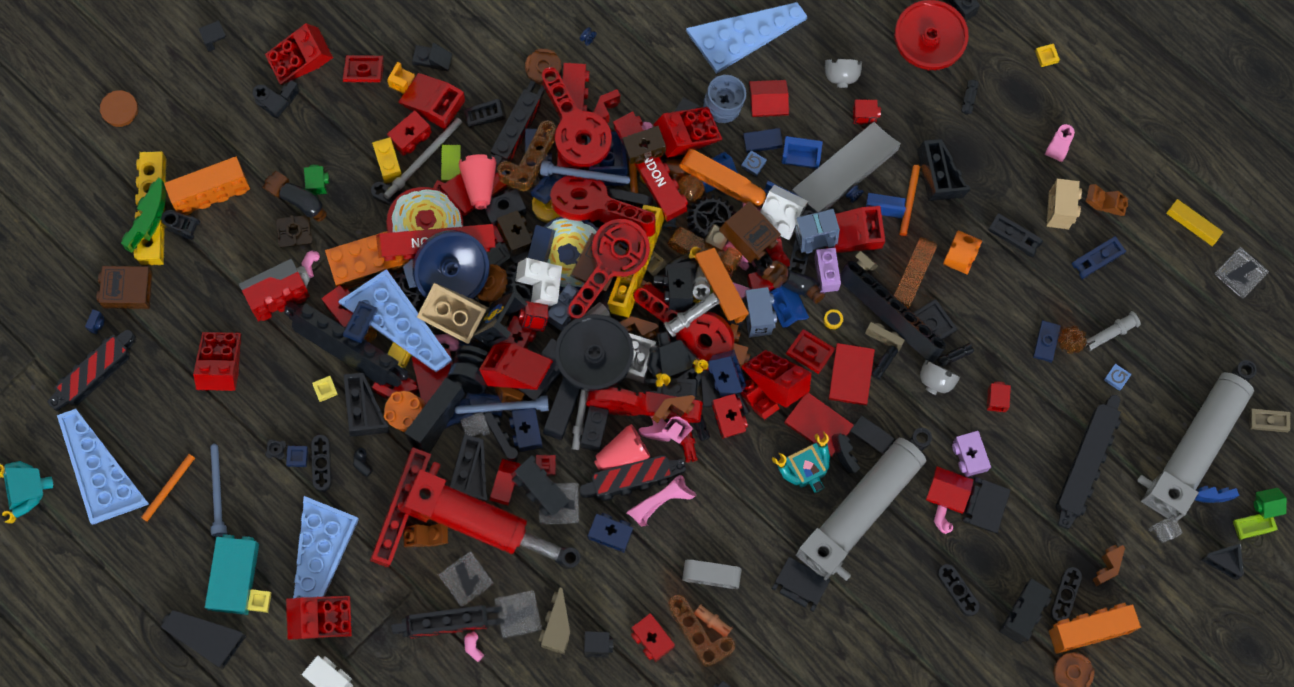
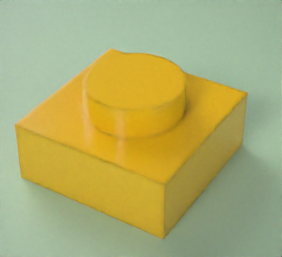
(1047, 55)

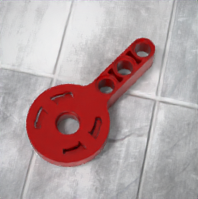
(576, 124)
(597, 202)
(610, 262)
(692, 334)
(628, 404)

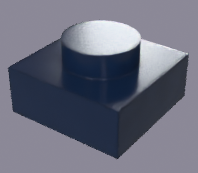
(95, 322)
(297, 456)

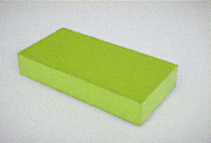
(450, 158)
(1254, 526)

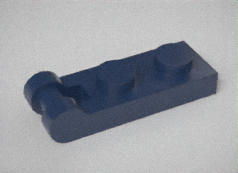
(1099, 257)

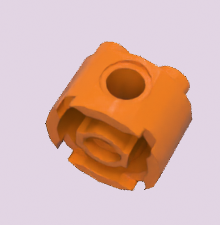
(962, 252)
(402, 409)

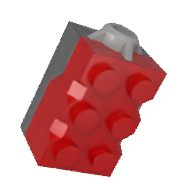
(275, 289)

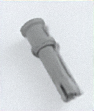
(701, 287)
(684, 319)
(1119, 327)

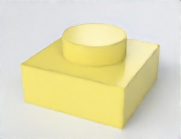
(325, 388)
(259, 601)

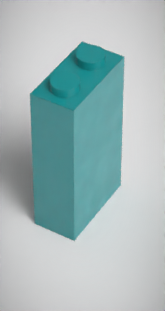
(232, 574)

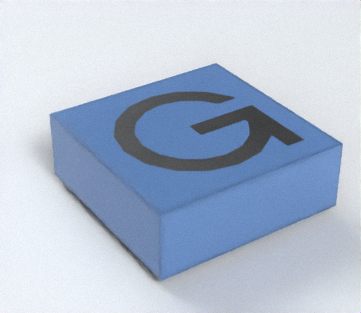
(753, 163)
(1117, 377)

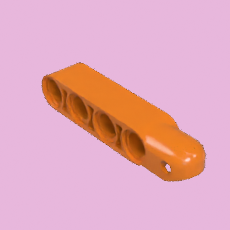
(722, 178)

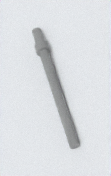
(400, 181)
(578, 428)

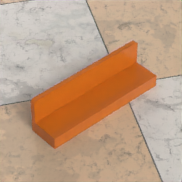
(722, 285)

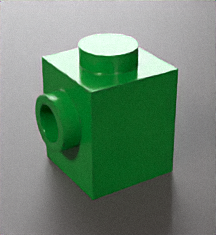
(316, 179)
(1270, 503)

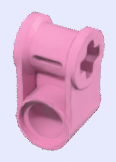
(1059, 144)

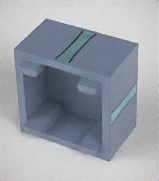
(817, 231)

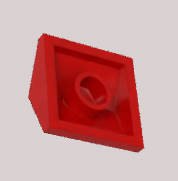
(363, 68)
(769, 98)
(810, 351)
(949, 490)

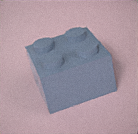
(761, 317)

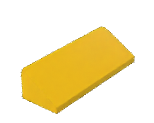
(1194, 222)

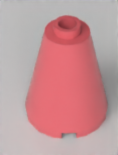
(478, 177)
(622, 450)

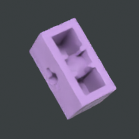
(827, 269)
(971, 465)

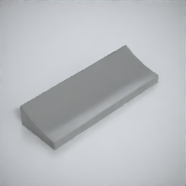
(846, 168)

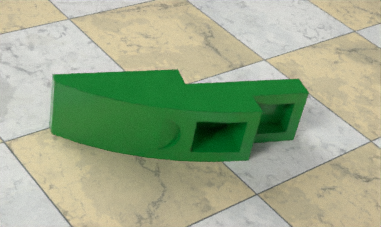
(151, 211)

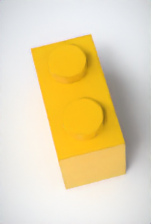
(387, 160)

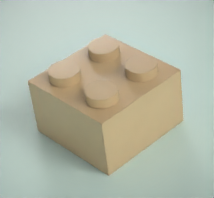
(1063, 204)

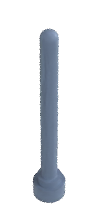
(548, 168)
(540, 403)
(219, 527)

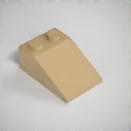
(452, 312)

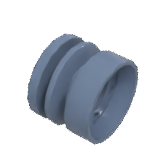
(727, 90)

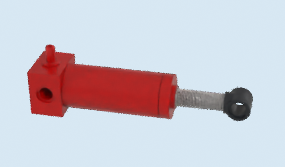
(476, 518)

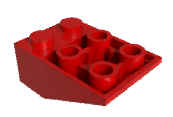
(299, 54)
(433, 99)
(687, 130)
(860, 230)
(217, 361)
(514, 367)
(778, 377)
(318, 617)

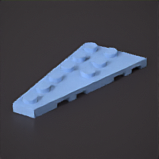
(736, 37)
(398, 320)
(101, 480)
(321, 547)

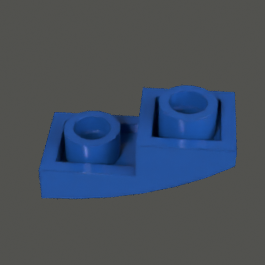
(1211, 495)

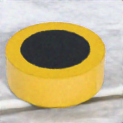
(833, 319)

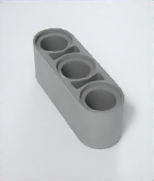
(711, 574)

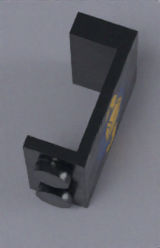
(490, 330)

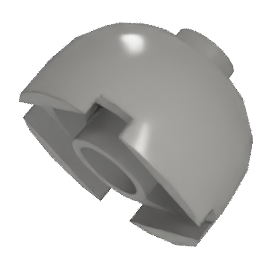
(843, 71)
(937, 378)

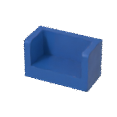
(802, 152)

